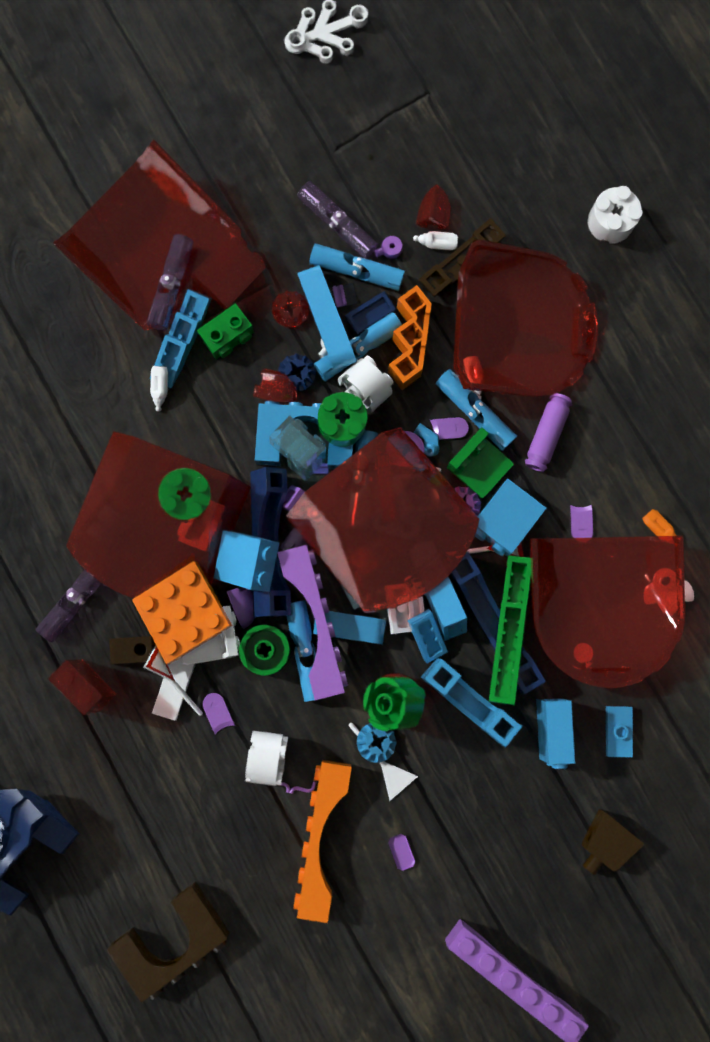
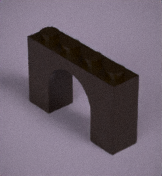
(149, 973)

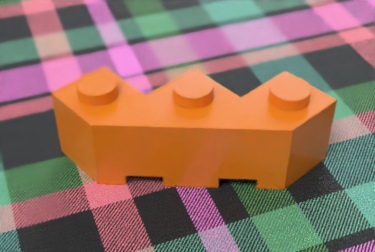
(411, 337)

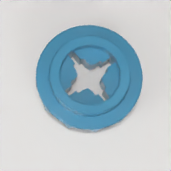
(375, 754)

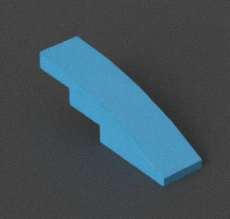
(182, 334)

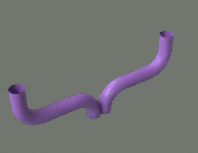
(298, 788)

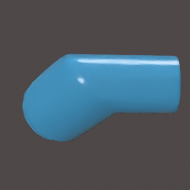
(431, 440)

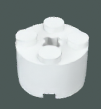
(614, 214)
(367, 383)
(266, 758)

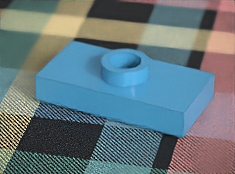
(427, 636)
(619, 731)

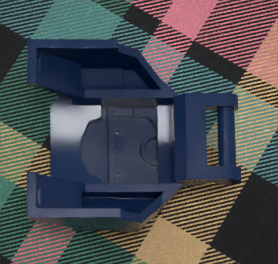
(21, 818)

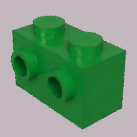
(226, 332)

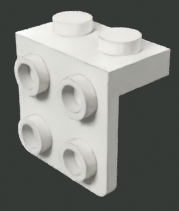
(219, 647)

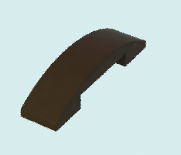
(446, 273)

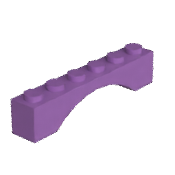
(325, 674)
(516, 984)

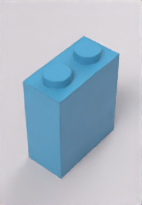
(508, 518)
(246, 561)
(555, 732)

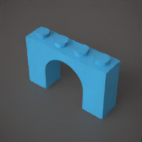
(272, 415)
(470, 703)

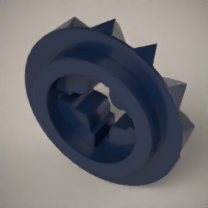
(307, 374)

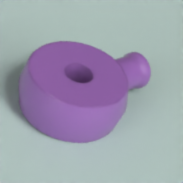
(390, 252)

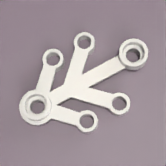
(324, 31)

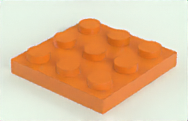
(182, 612)

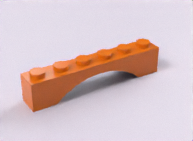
(316, 893)

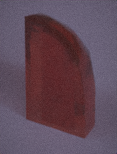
(434, 209)
(275, 387)

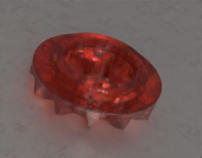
(299, 314)

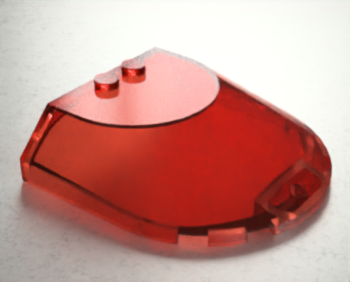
(521, 322)
(608, 605)

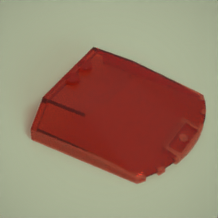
(131, 228)
(386, 523)
(126, 533)

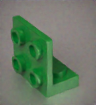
(480, 464)

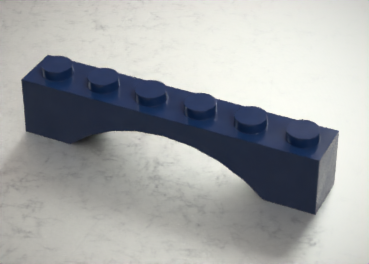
(267, 500)
(487, 614)

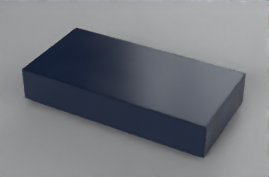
(370, 313)

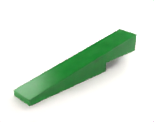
(511, 630)

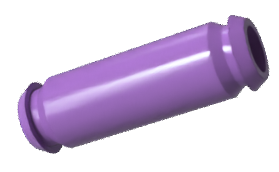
(548, 432)

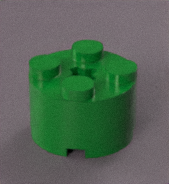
(342, 405)
(193, 505)
(252, 643)
(394, 703)

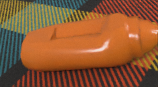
(658, 524)

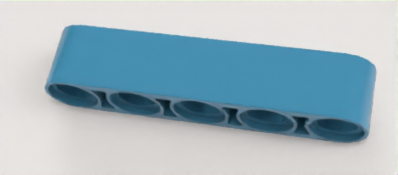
(327, 317)

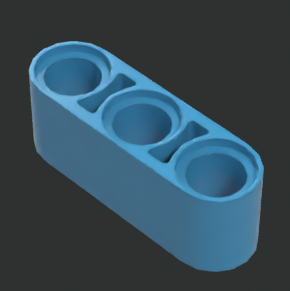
(355, 627)

